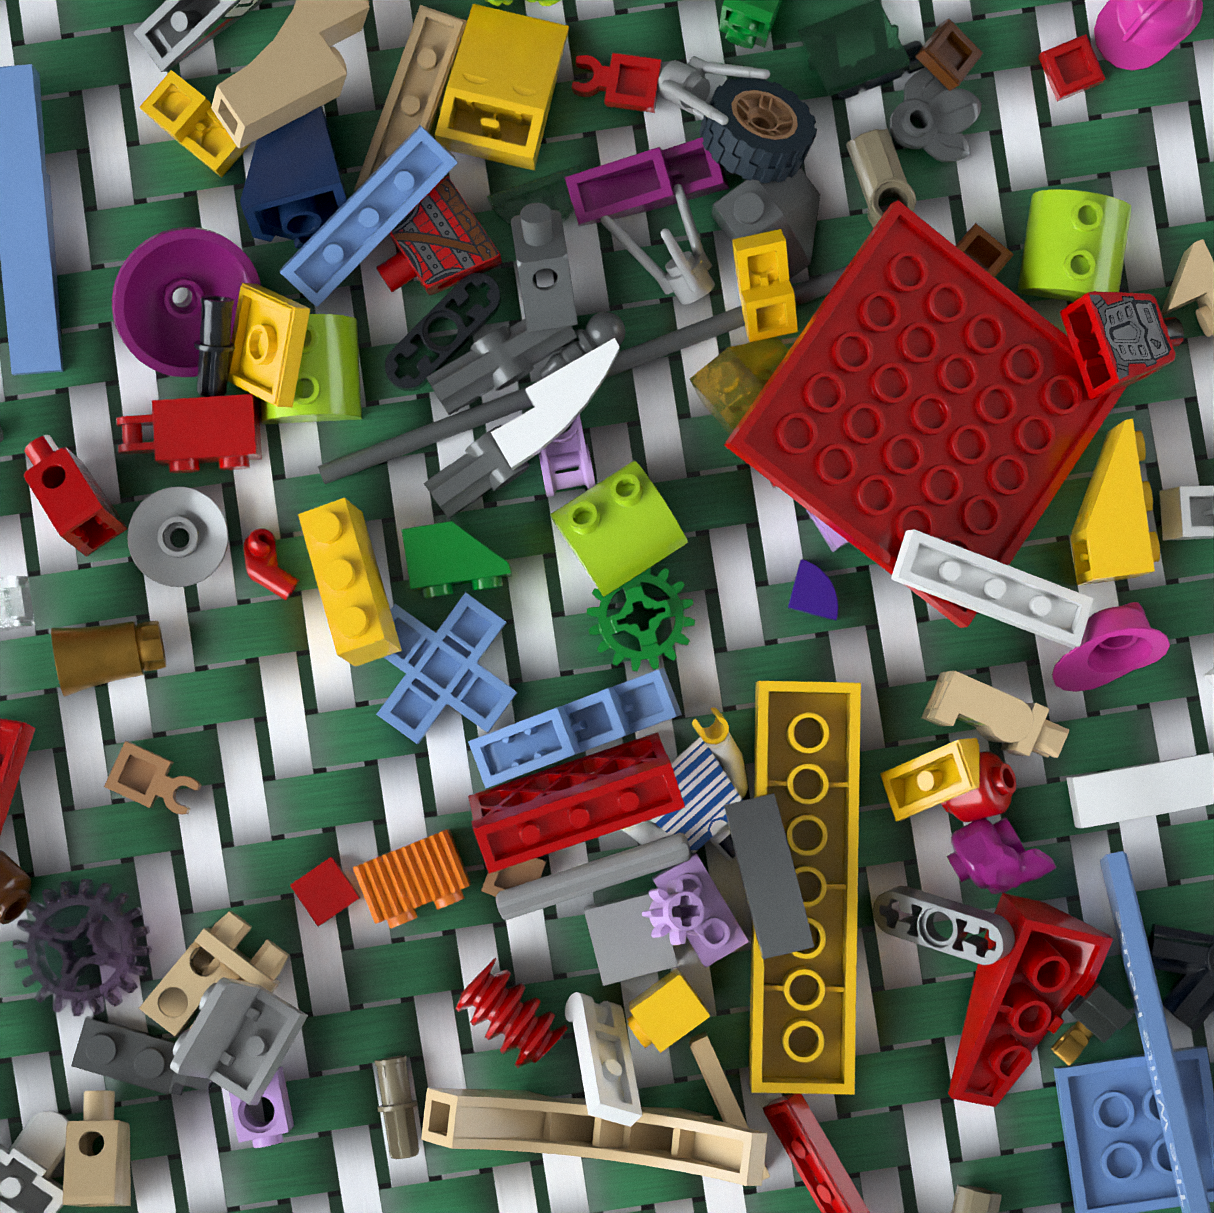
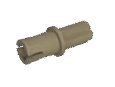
(397, 1107)

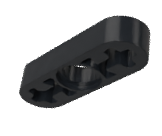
(440, 311)

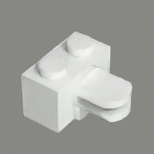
(29, 1165)

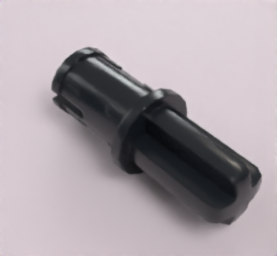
(214, 345)

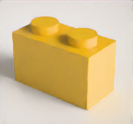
(666, 1011)

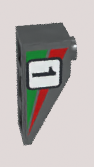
(187, 25)

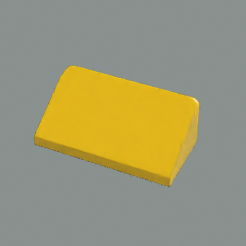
(933, 778)

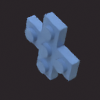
(445, 670)

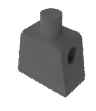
(540, 246)

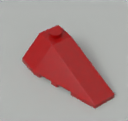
(1023, 996)

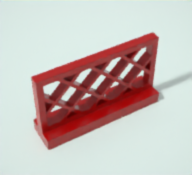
(574, 802)

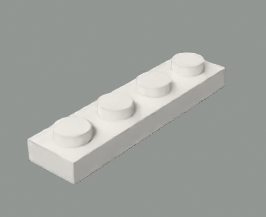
(992, 588)

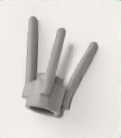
(689, 88)
(685, 273)

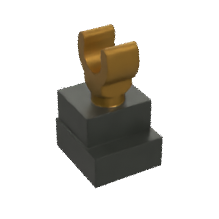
(1097, 1015)

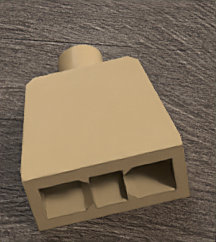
(103, 1177)

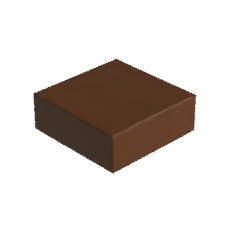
(949, 54)

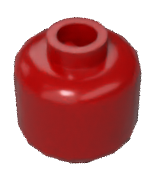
(993, 795)

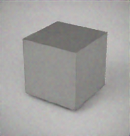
(625, 941)

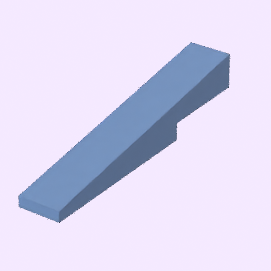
(27, 228)

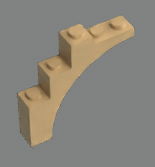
(292, 73)
(561, 1126)

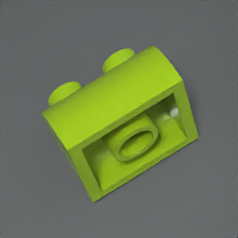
(1073, 244)
(327, 375)
(619, 528)

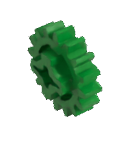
(647, 639)

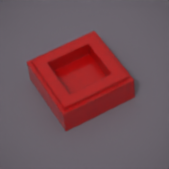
(1071, 67)
(325, 891)

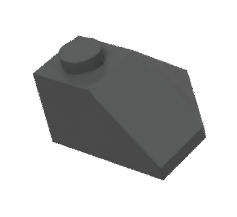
(773, 206)

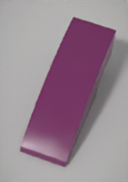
(644, 182)

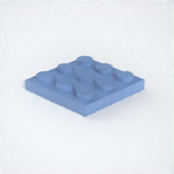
(1117, 1136)

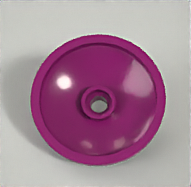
(142, 301)

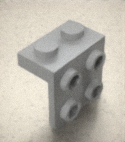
(238, 1038)

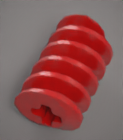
(509, 1015)

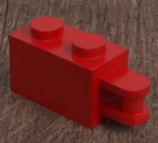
(197, 432)

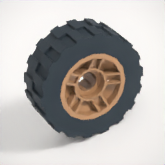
(765, 130)

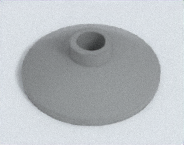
(157, 521)

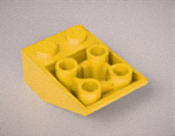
(501, 87)
(1112, 525)

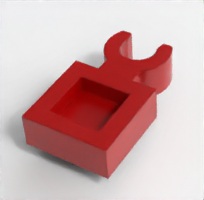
(628, 82)

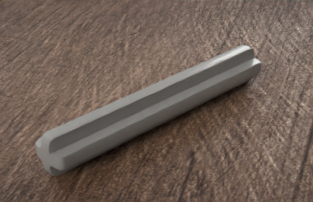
(593, 876)

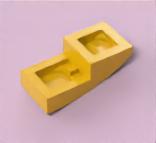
(192, 123)
(765, 285)

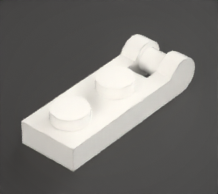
(604, 1059)

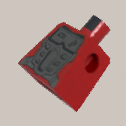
(1119, 339)

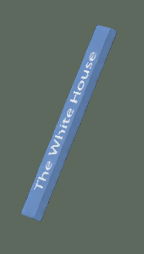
(1154, 1034)

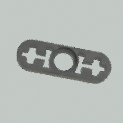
(963, 917)

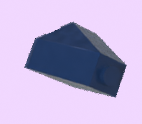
(293, 181)

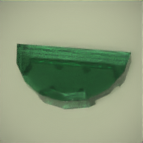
(547, 190)

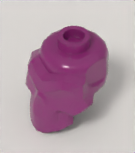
(995, 856)

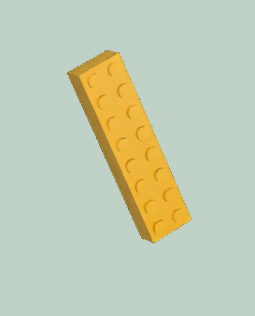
(808, 997)

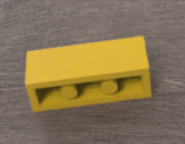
(349, 582)

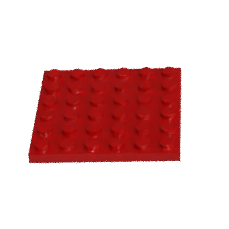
(923, 405)

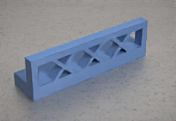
(368, 216)

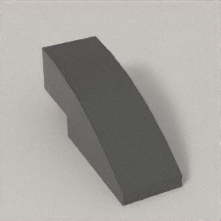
(768, 876)

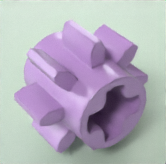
(661, 912)

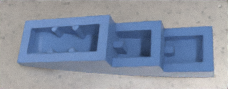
(574, 727)

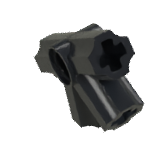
(1193, 956)

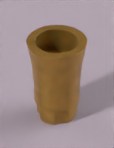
(106, 653)

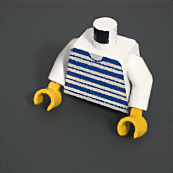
(708, 780)

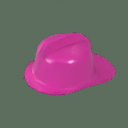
(1143, 31)
(1111, 646)

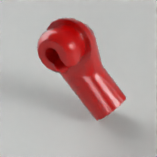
(263, 565)

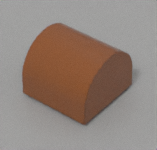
(984, 250)

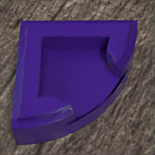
(813, 592)

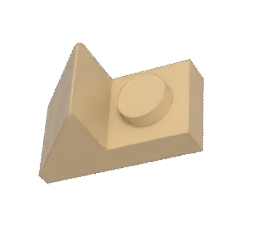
(1194, 283)

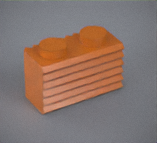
(413, 877)

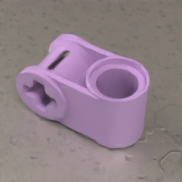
(564, 453)

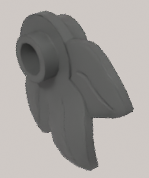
(941, 114)

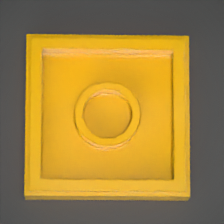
(268, 344)

